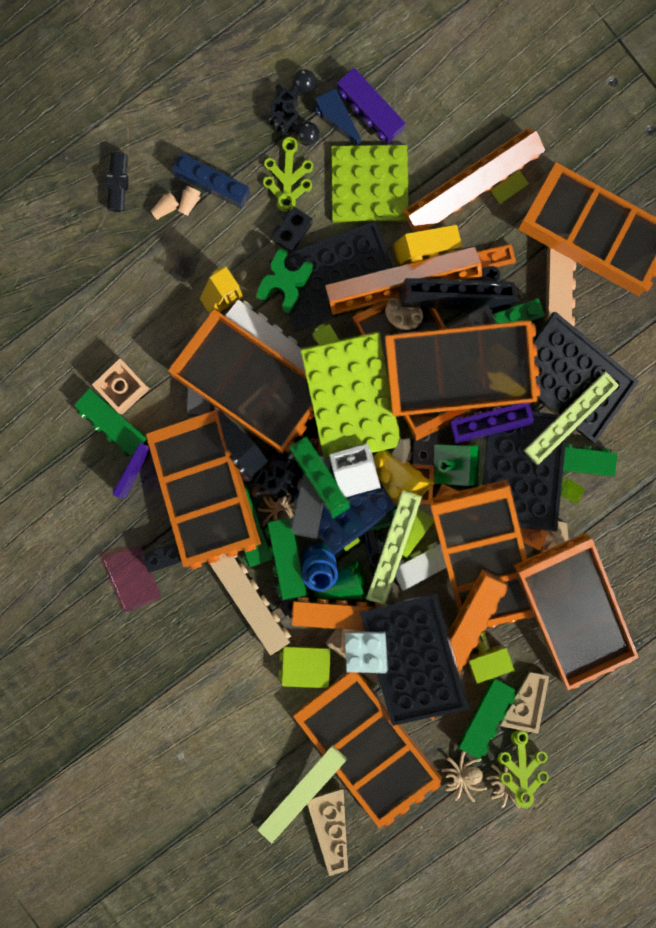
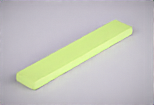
(571, 418)
(394, 547)
(302, 794)

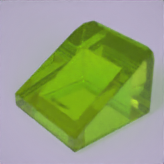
(572, 492)

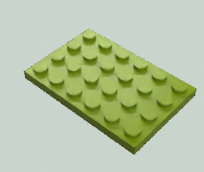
(351, 394)

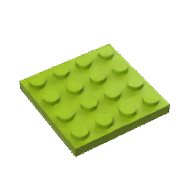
(369, 183)

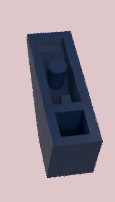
(334, 113)

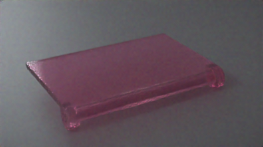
(131, 579)

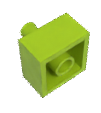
(489, 661)

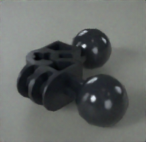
(306, 132)
(275, 484)

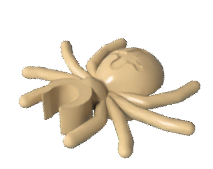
(280, 511)
(464, 777)
(503, 788)

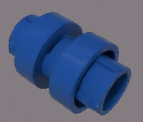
(318, 567)

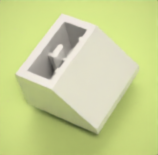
(355, 470)

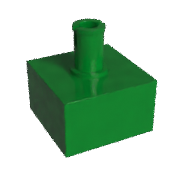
(456, 464)

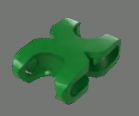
(284, 280)

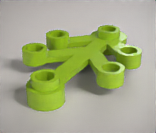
(287, 177)
(522, 771)

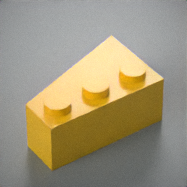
(426, 244)
(220, 291)
(399, 476)

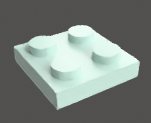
(366, 652)

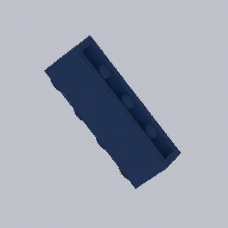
(211, 181)

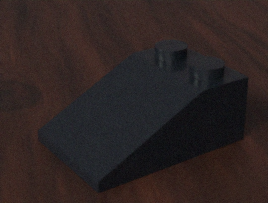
(243, 450)

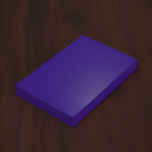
(132, 471)

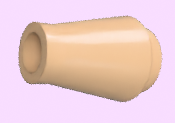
(188, 200)
(165, 205)

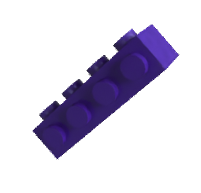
(370, 106)
(491, 422)

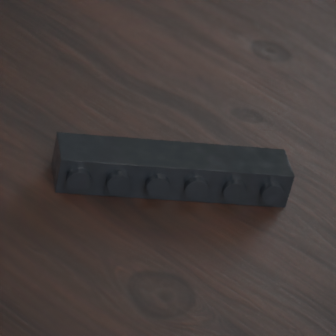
(456, 294)

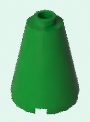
(349, 585)

